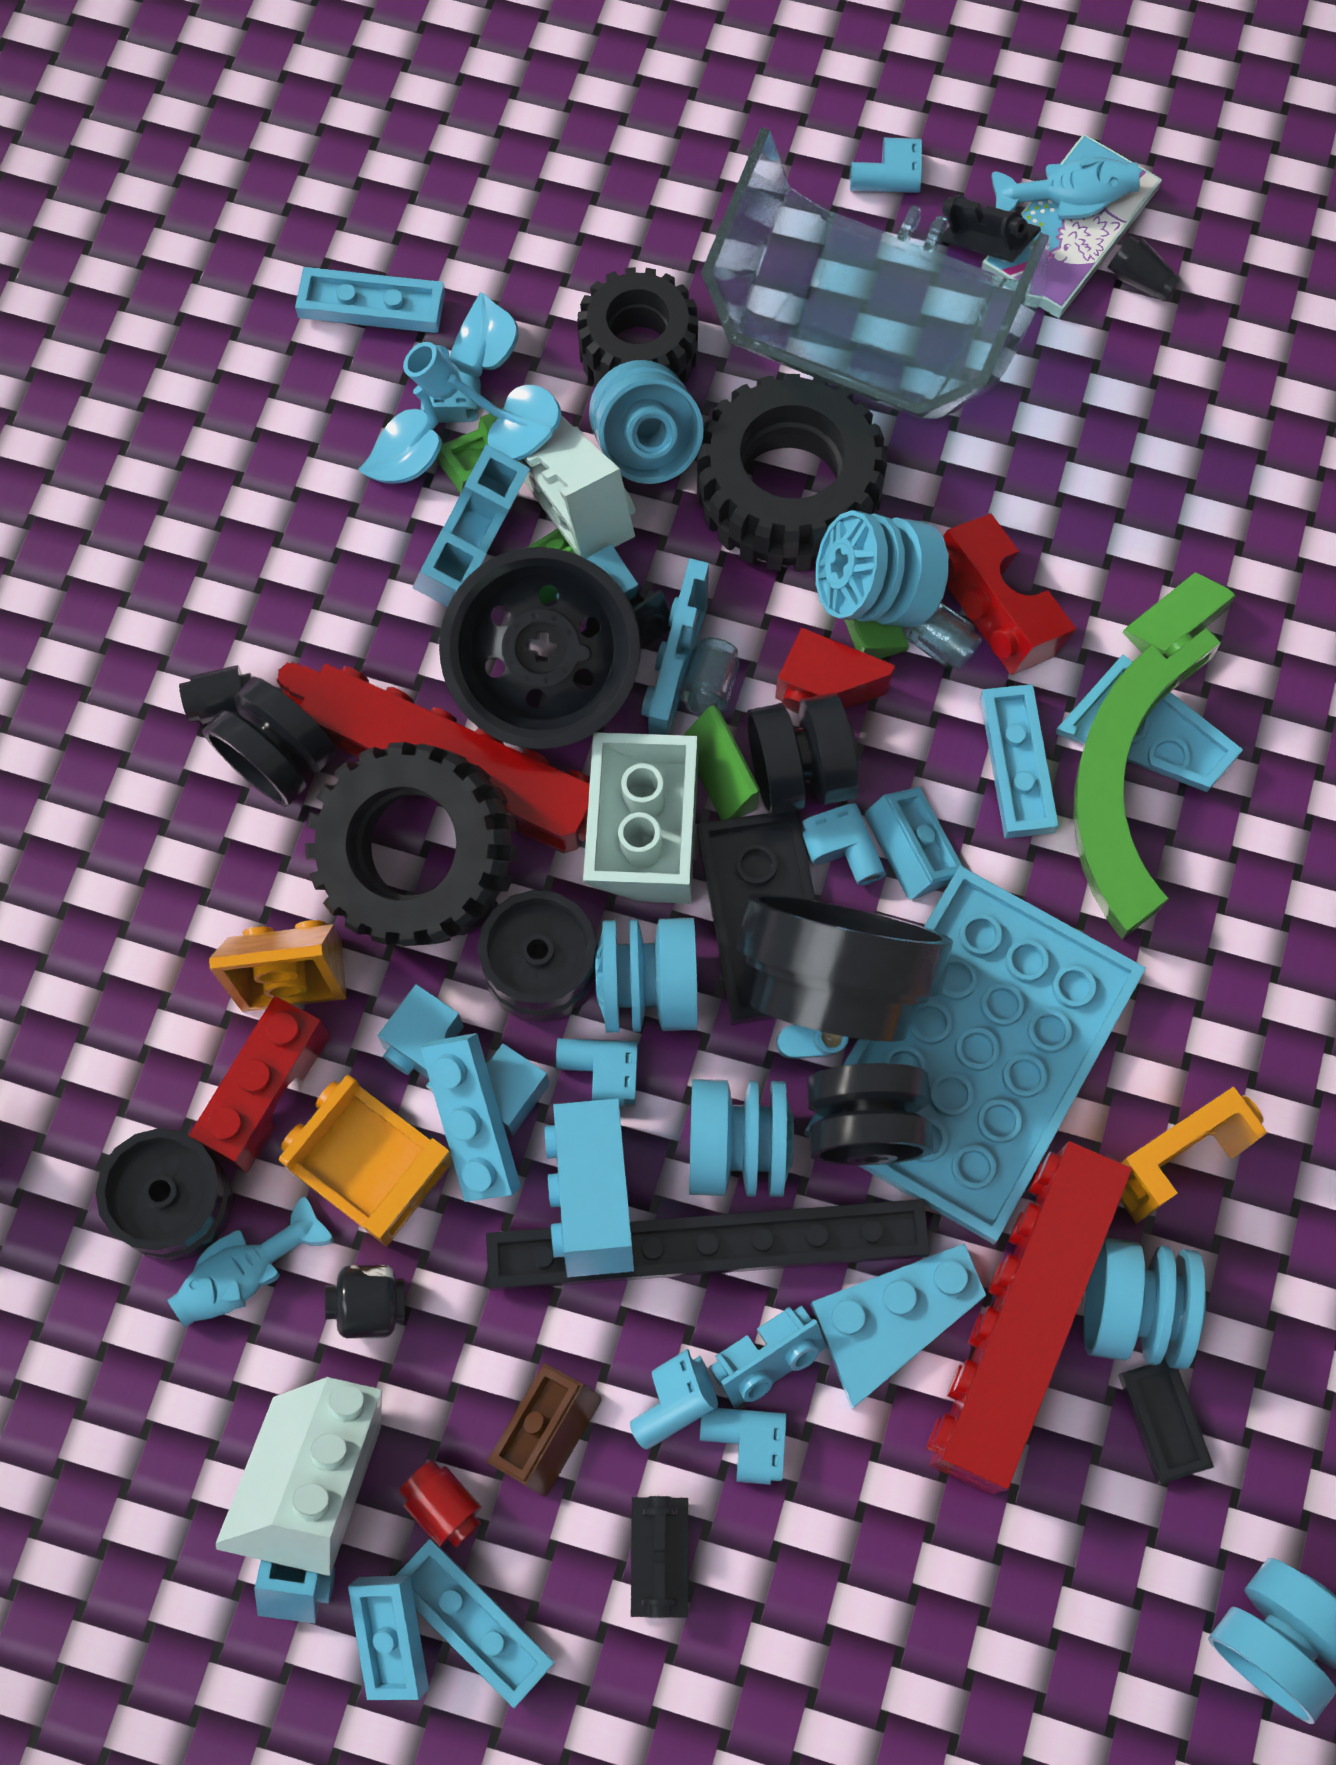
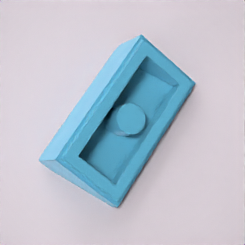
(913, 841)

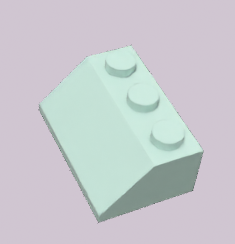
(656, 788)
(304, 1475)

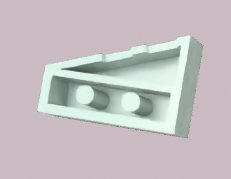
(580, 491)

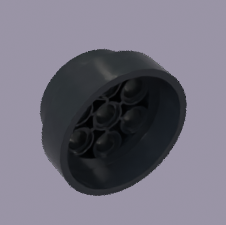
(840, 966)

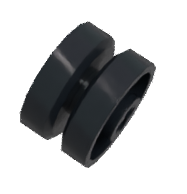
(270, 741)
(554, 932)
(869, 1114)
(140, 1174)

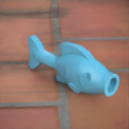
(1078, 187)
(234, 1271)

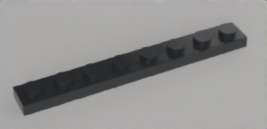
(726, 1244)

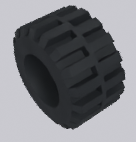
(637, 302)

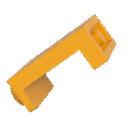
(1229, 1118)
(364, 1159)

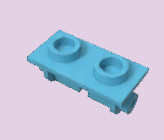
(790, 1345)

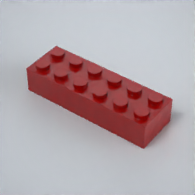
(1030, 1318)

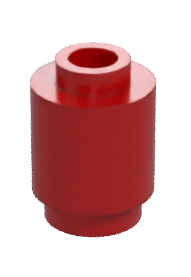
(441, 1504)

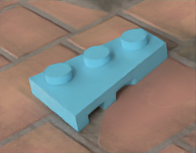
(894, 1316)

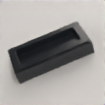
(1165, 1422)

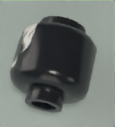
(366, 1301)

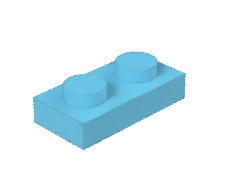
(388, 1638)

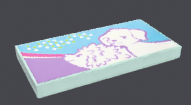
(1077, 245)

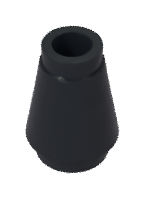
(1143, 268)

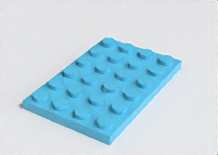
(1001, 1048)

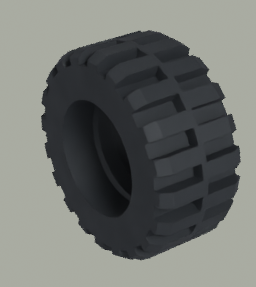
(787, 416)
(346, 834)

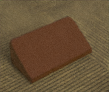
(544, 1429)

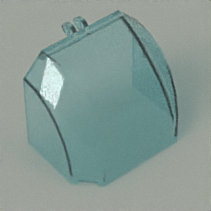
(860, 301)

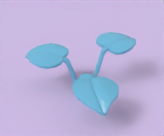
(484, 342)

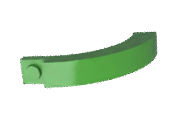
(1102, 833)

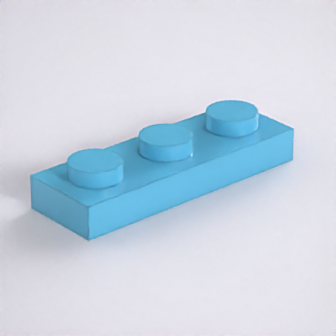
(370, 300)
(1018, 761)
(470, 1117)
(475, 1624)

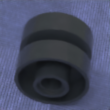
(817, 751)

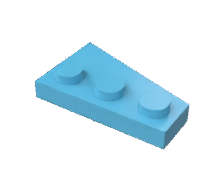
(673, 656)
(1170, 740)

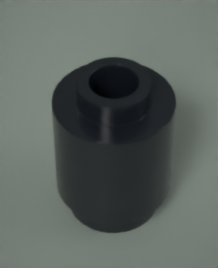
(212, 692)

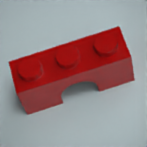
(1015, 625)
(242, 1108)

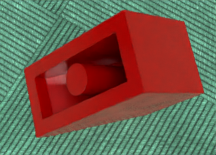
(826, 666)

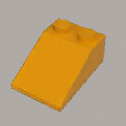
(293, 964)

